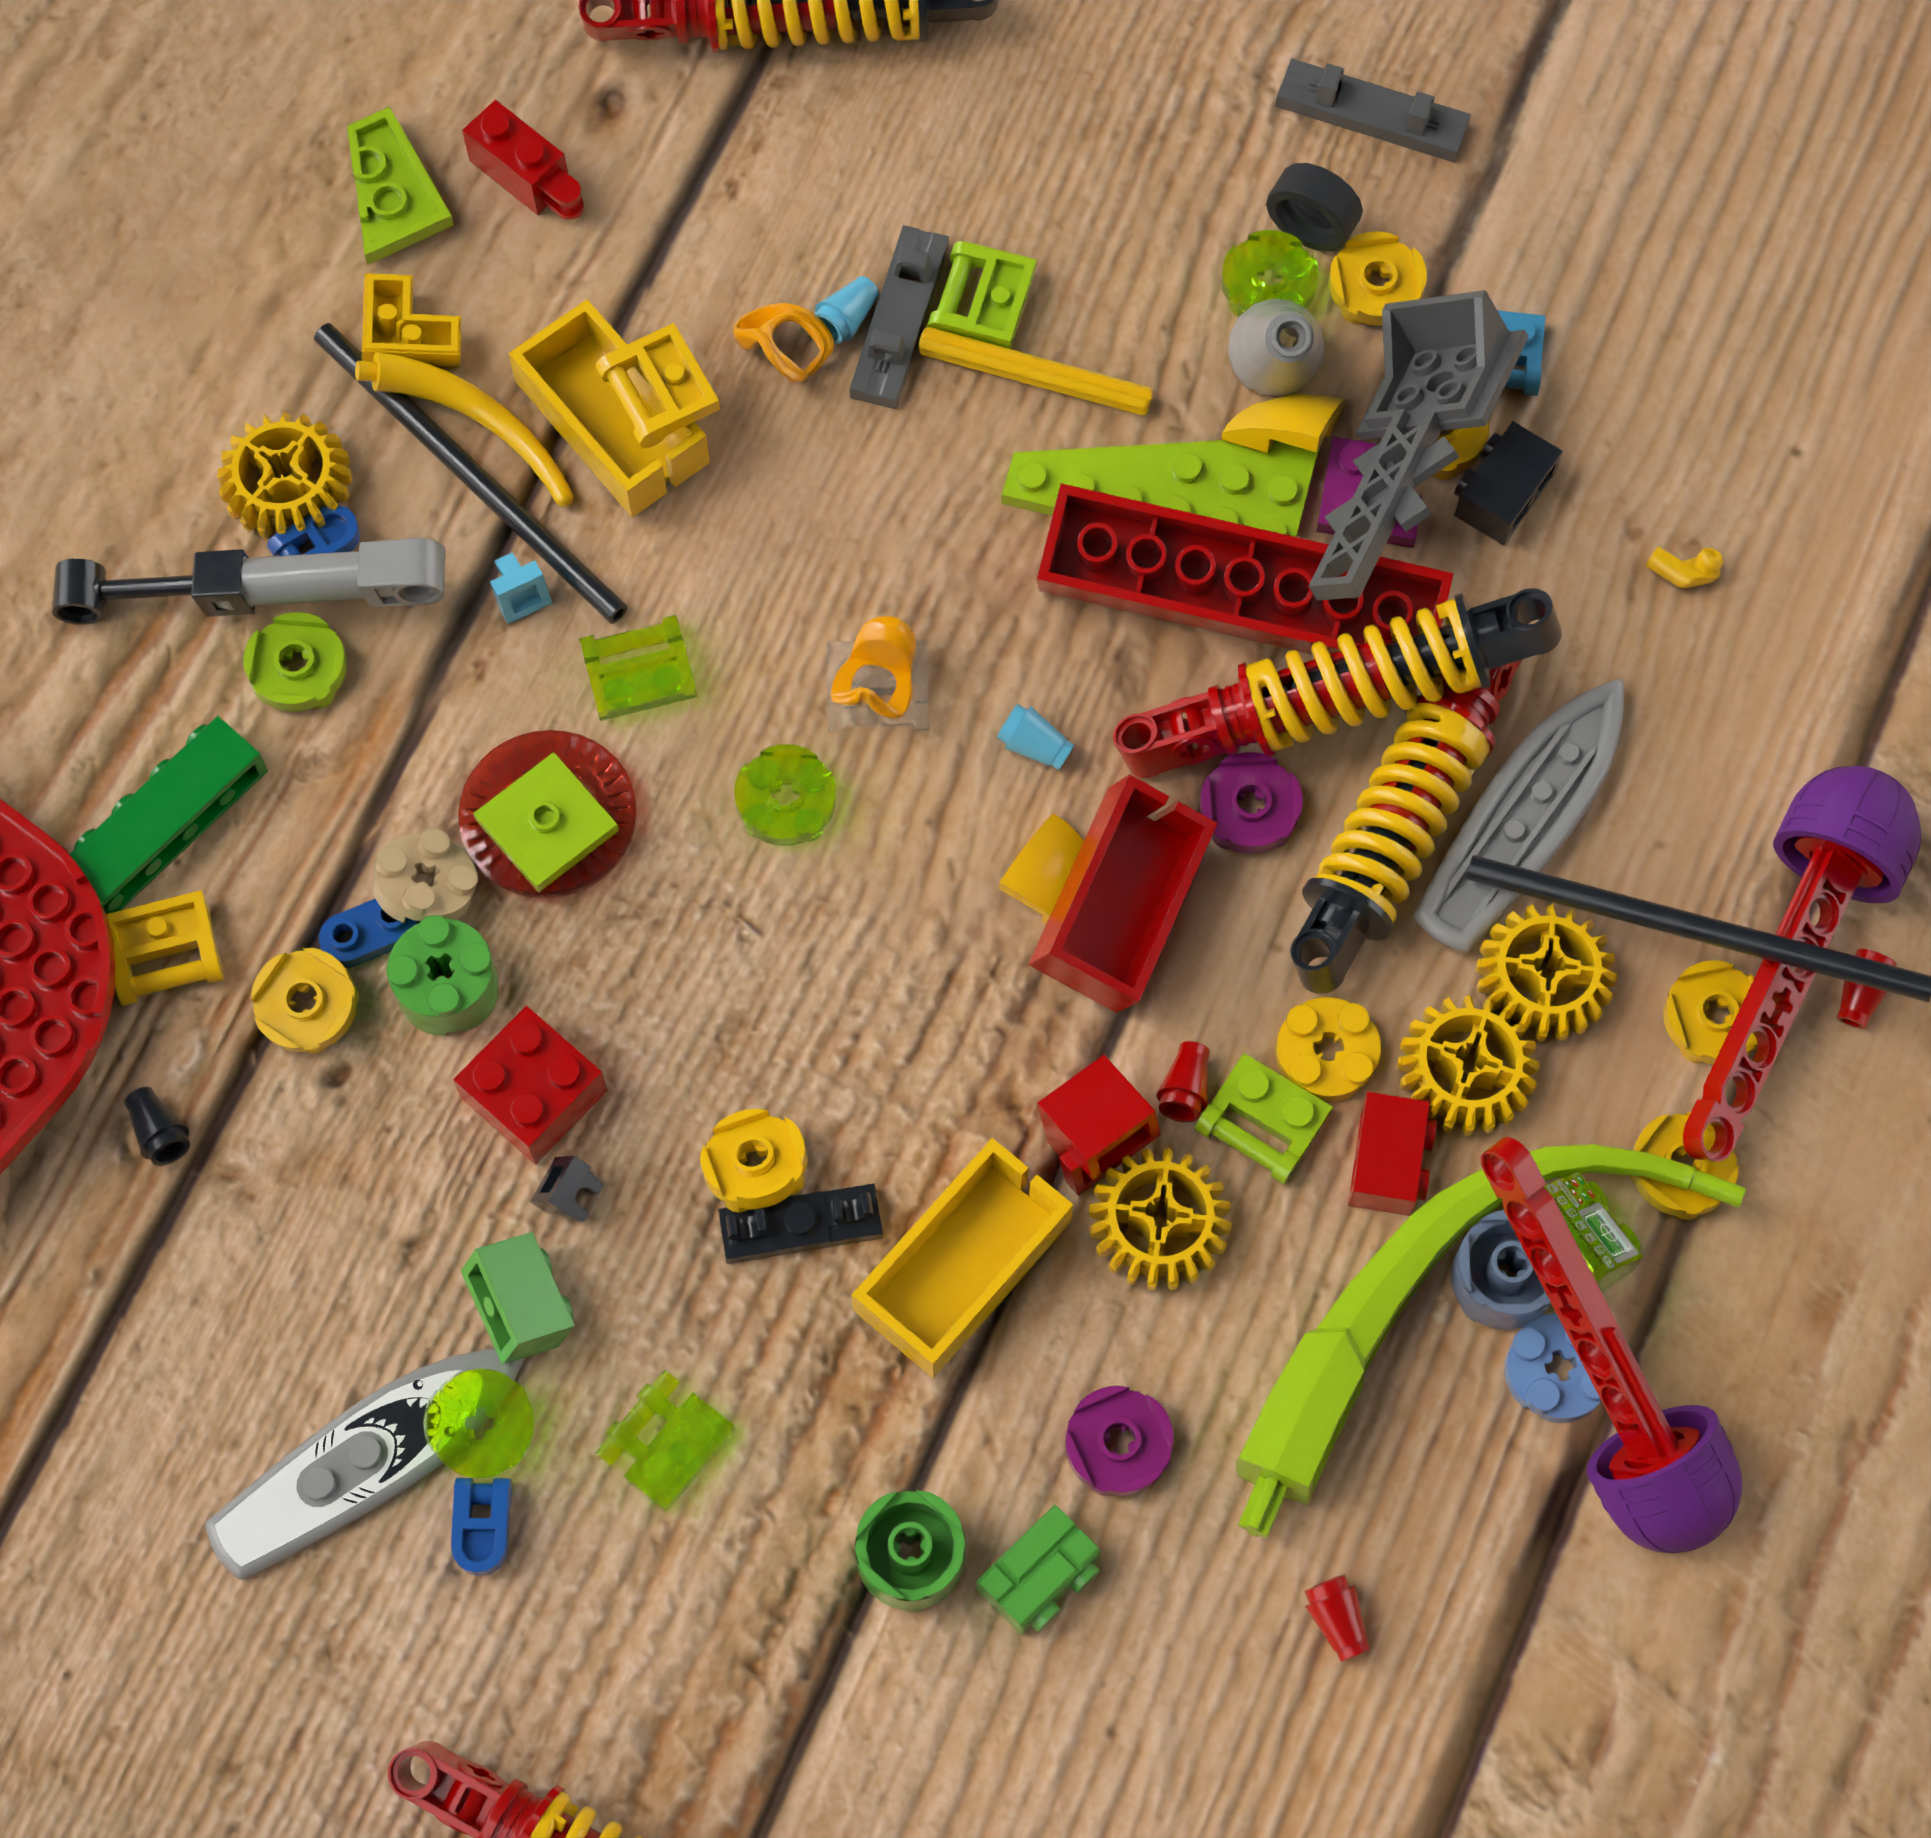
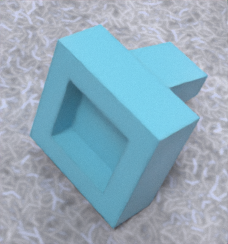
(519, 588)

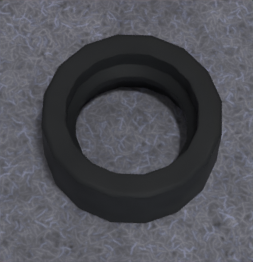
(1314, 206)

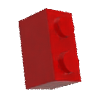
(1390, 1154)

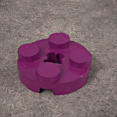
(1270, 783)
(1147, 1454)

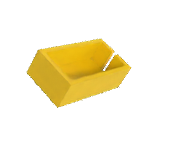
(562, 381)
(962, 1258)

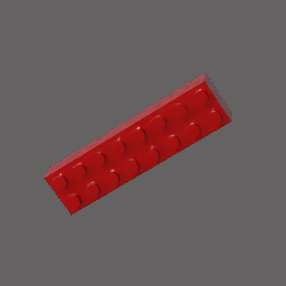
(1219, 574)

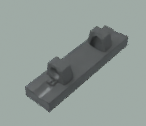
(1373, 109)
(899, 317)

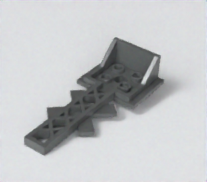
(1441, 373)

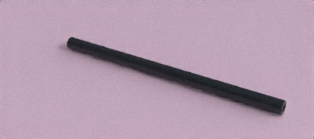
(479, 482)
(1701, 928)

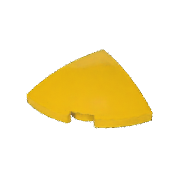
(1290, 419)
(1043, 866)

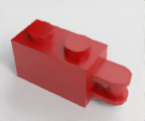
(522, 162)

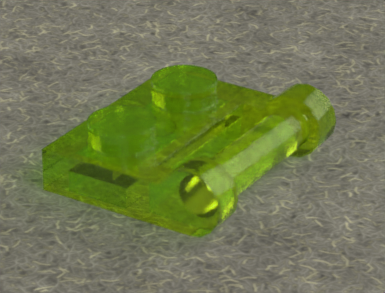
(640, 680)

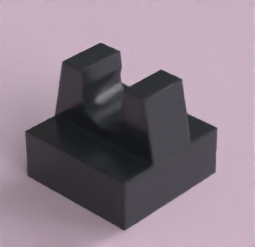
(560, 1185)

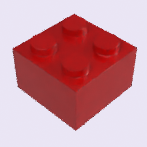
(530, 1084)

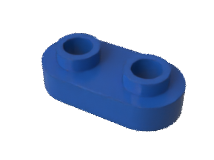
(370, 937)

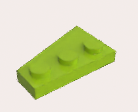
(392, 188)

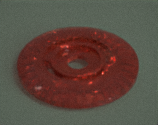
(589, 764)

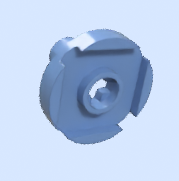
(1544, 1392)

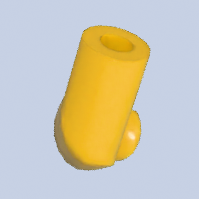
(1689, 572)

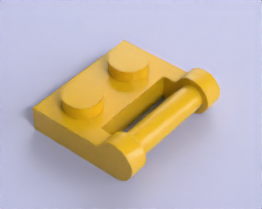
(673, 378)
(161, 931)

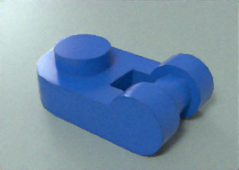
(337, 535)
(481, 1543)

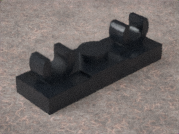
(802, 1224)

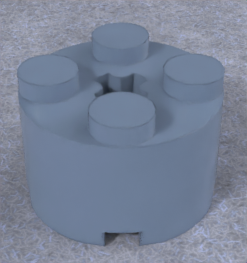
(1486, 1291)

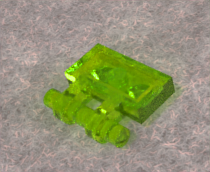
(677, 1451)

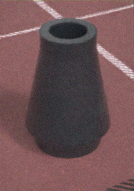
(157, 1129)

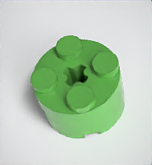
(436, 949)
(907, 1519)

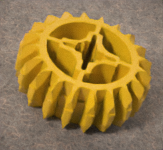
(279, 451)
(1587, 972)
(1488, 1070)
(1139, 1218)

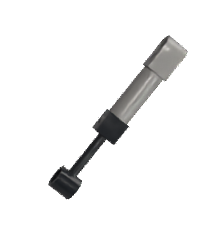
(232, 583)

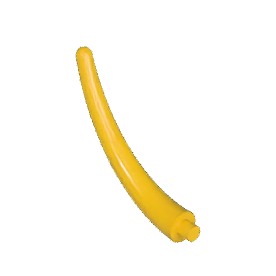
(429, 382)

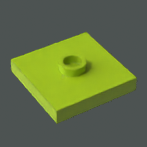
(546, 822)

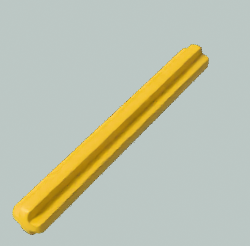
(1035, 371)

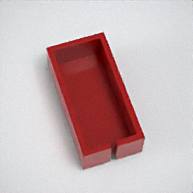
(1123, 894)

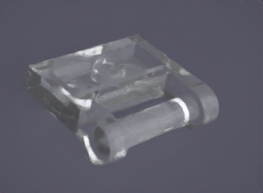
(882, 683)

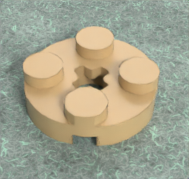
(430, 855)

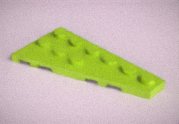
(1192, 477)

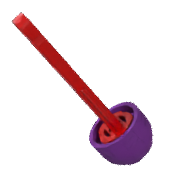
(1848, 839)
(1666, 1471)

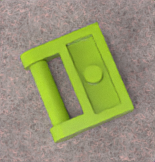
(998, 297)
(1271, 1105)

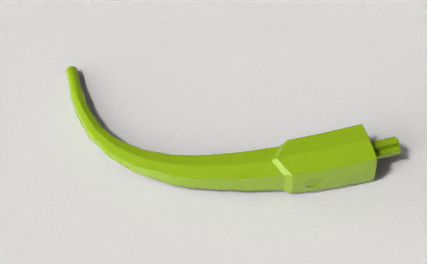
(1329, 1363)

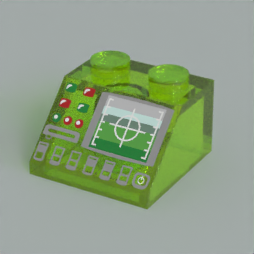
(1606, 1246)

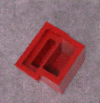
(1096, 1123)

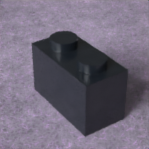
(1506, 482)

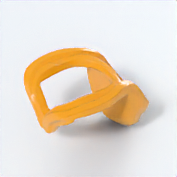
(757, 329)
(886, 644)

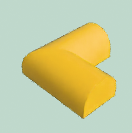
(395, 330)

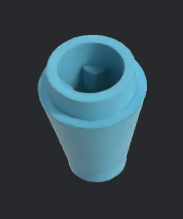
(847, 308)
(1034, 737)

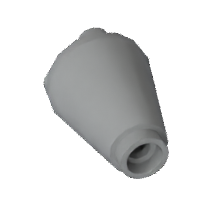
(1263, 360)

